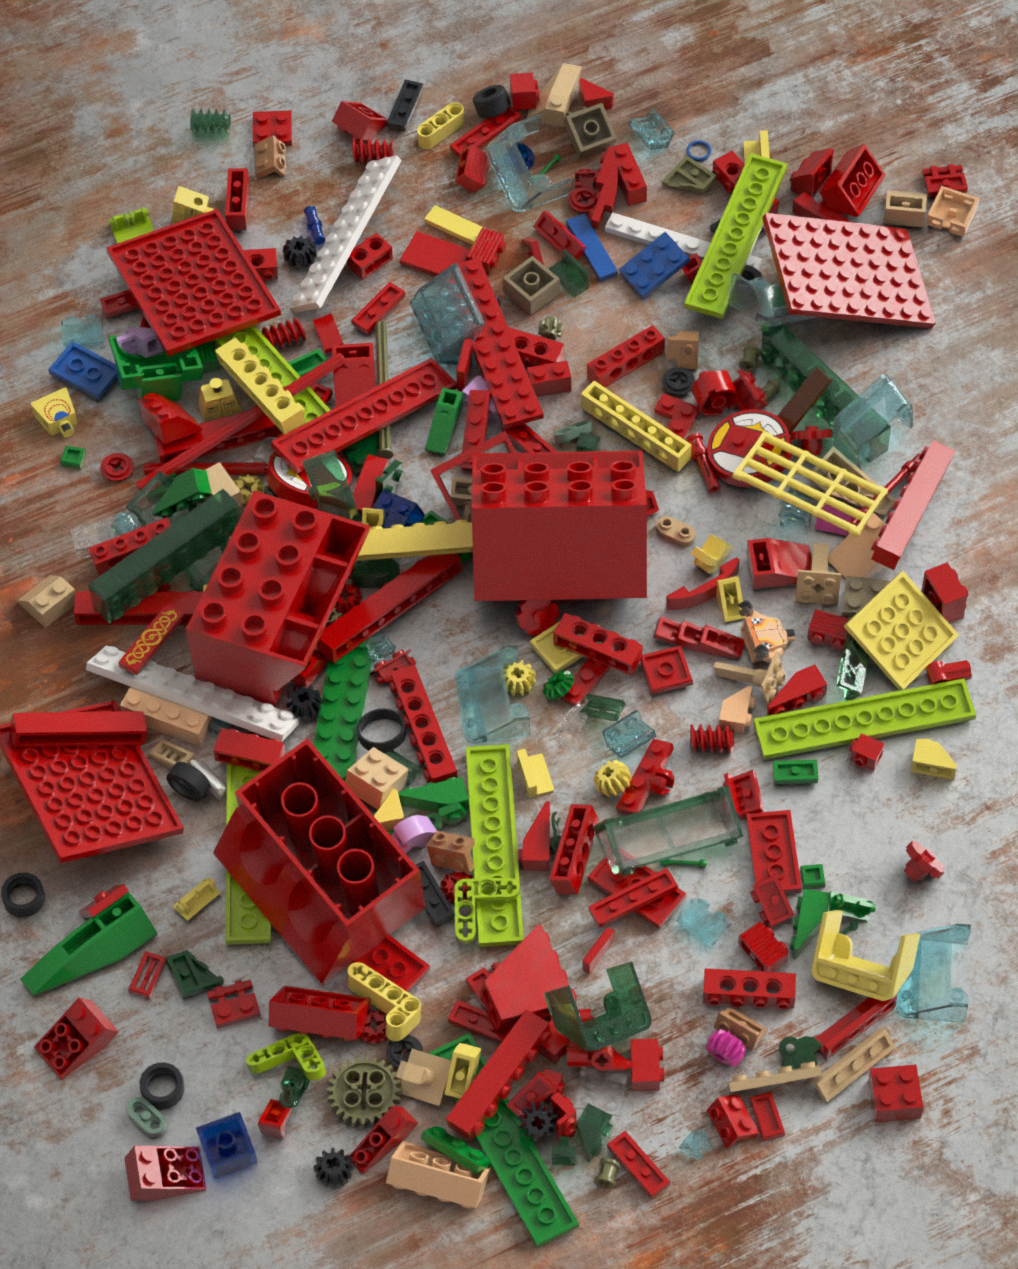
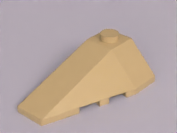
(557, 95)
(838, 459)

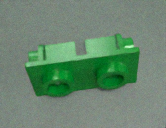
(851, 906)

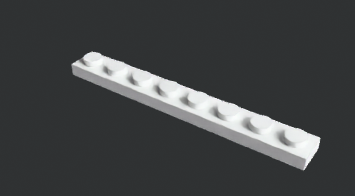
(647, 233)

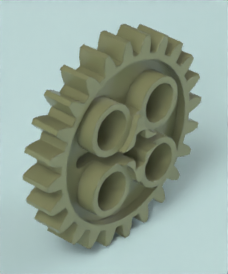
(342, 1091)

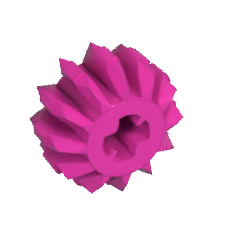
(726, 1048)

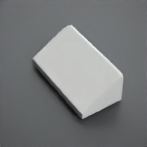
(217, 786)

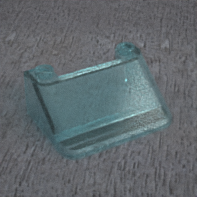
(485, 699)
(927, 989)

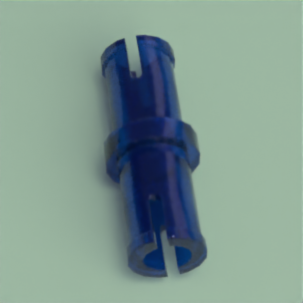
(314, 225)

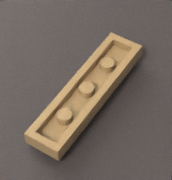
(854, 1064)
(784, 1074)

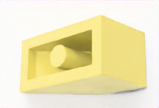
(932, 760)
(462, 1069)

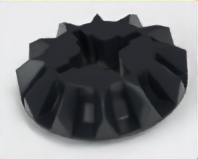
(670, 378)
(395, 1048)

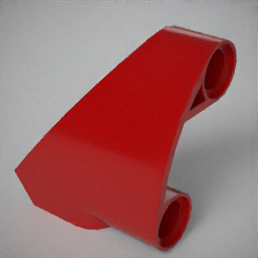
(601, 1059)

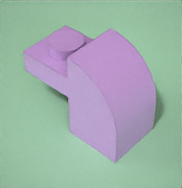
(140, 341)
(413, 832)

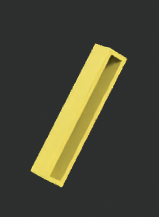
(417, 540)

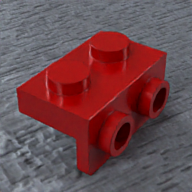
(749, 395)
(744, 793)
(771, 900)
(566, 1116)
(732, 1120)

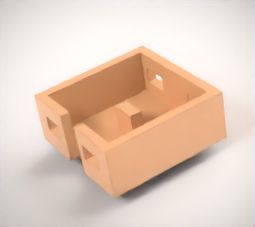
(952, 211)

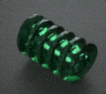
(210, 121)

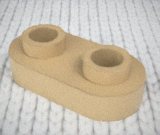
(674, 531)

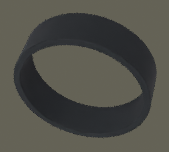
(376, 715)

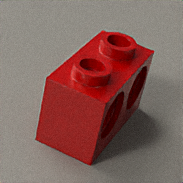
(369, 256)

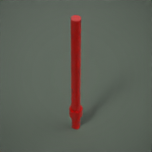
(905, 471)

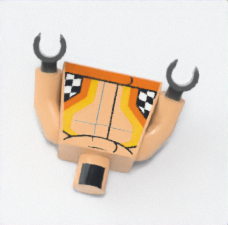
(763, 634)

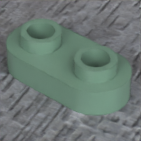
(573, 431)
(147, 1118)

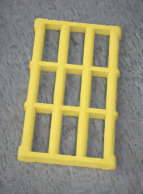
(823, 498)

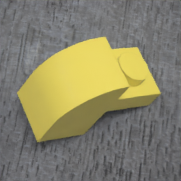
(712, 554)

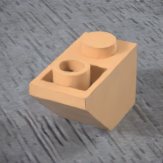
(736, 709)

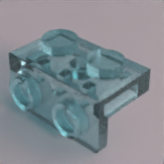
(652, 130)
(82, 330)
(794, 513)
(628, 734)
(703, 920)

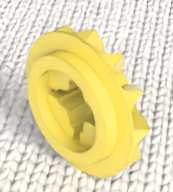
(250, 481)

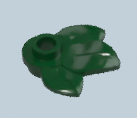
(554, 841)
(803, 1052)

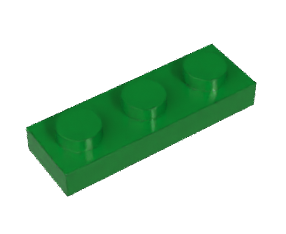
(455, 1149)

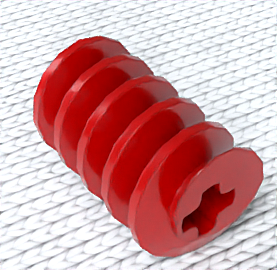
(371, 150)
(284, 333)
(711, 738)

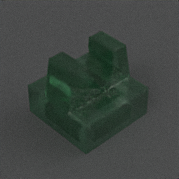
(564, 1153)

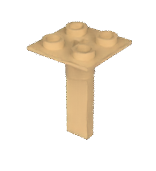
(818, 584)
(768, 680)
(424, 1076)

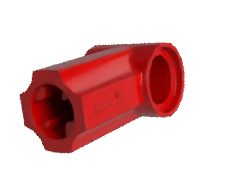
(940, 672)

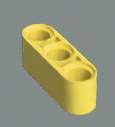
(440, 125)

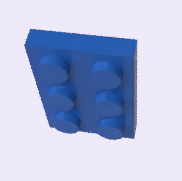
(654, 265)
(84, 370)

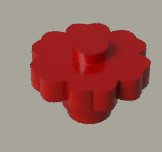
(811, 438)
(536, 615)
(922, 863)

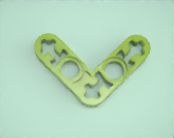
(475, 894)
(293, 1047)

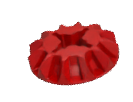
(587, 194)
(116, 460)
(354, 598)
(447, 885)
(368, 1034)

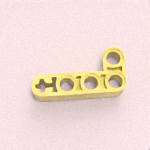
(400, 1006)

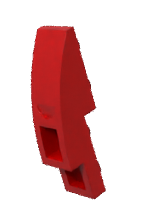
(606, 183)

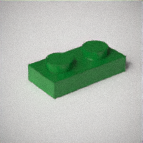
(795, 772)

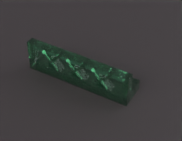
(855, 669)

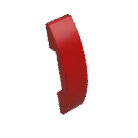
(684, 599)

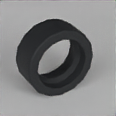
(188, 781)
(27, 909)
(162, 1069)

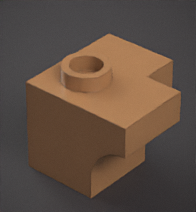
(684, 349)

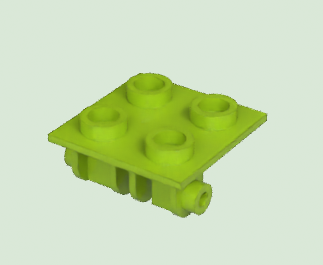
(131, 225)

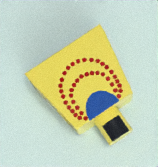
(55, 413)

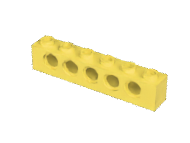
(260, 386)
(636, 426)

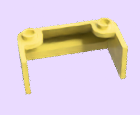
(838, 968)

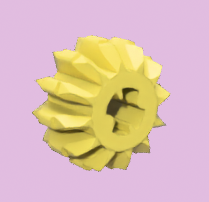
(519, 678)
(612, 778)

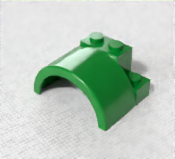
(156, 373)

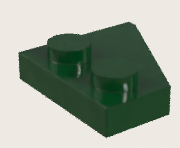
(358, 452)
(393, 476)
(191, 975)

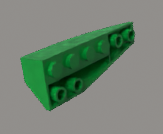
(92, 946)

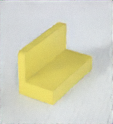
(757, 147)
(534, 774)

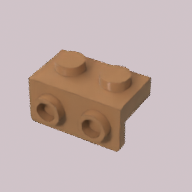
(269, 157)
(451, 851)
(740, 1026)

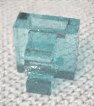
(380, 647)
(694, 1141)

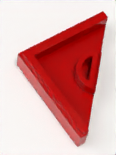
(534, 248)

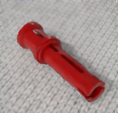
(700, 456)

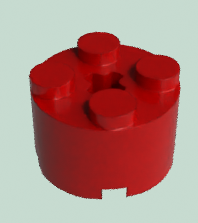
(714, 392)

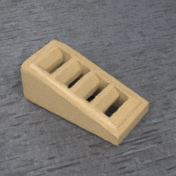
(184, 755)

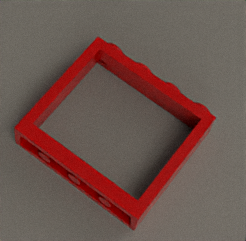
(461, 459)

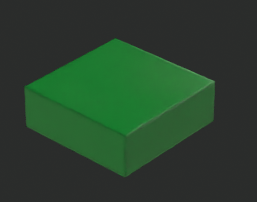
(73, 457)
(812, 876)

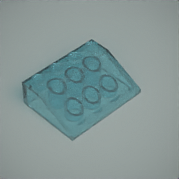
(447, 314)

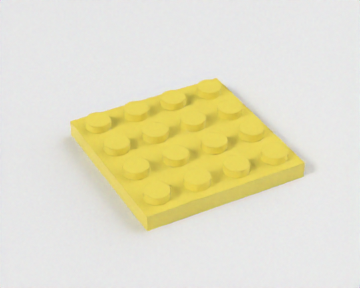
(901, 630)

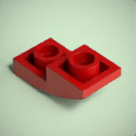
(327, 332)

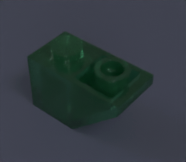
(375, 573)
(592, 1129)

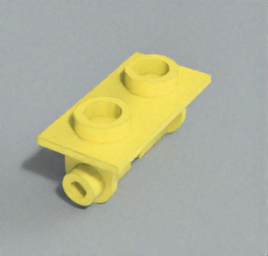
(197, 899)

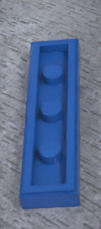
(595, 251)

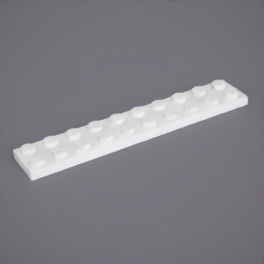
(344, 234)
(197, 695)

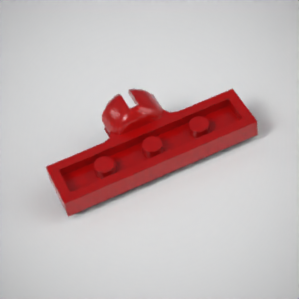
(648, 778)

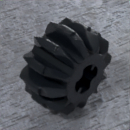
(299, 251)
(304, 702)
(542, 1114)
(329, 1161)

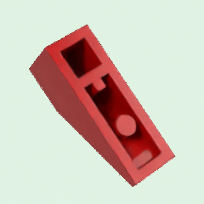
(536, 843)

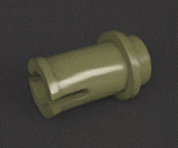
(772, 387)

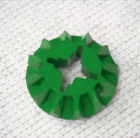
(558, 685)

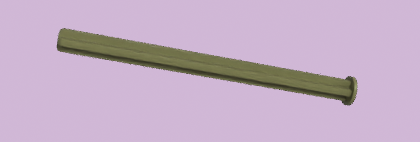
(382, 376)

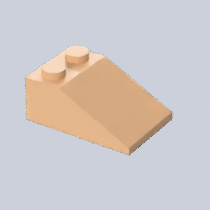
(854, 553)

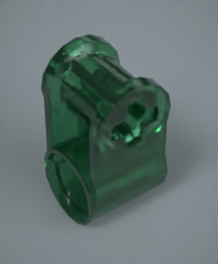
(293, 1087)

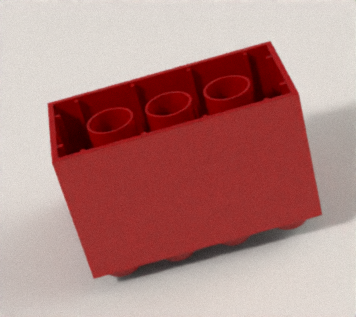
(559, 525)
(271, 596)
(318, 863)

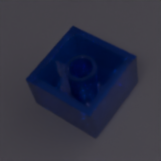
(226, 1145)

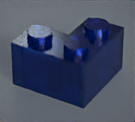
(398, 510)

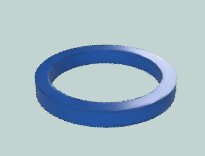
(699, 158)

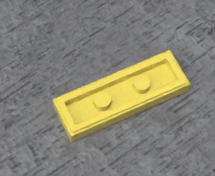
(453, 224)

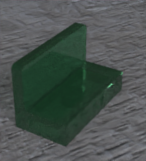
(571, 274)

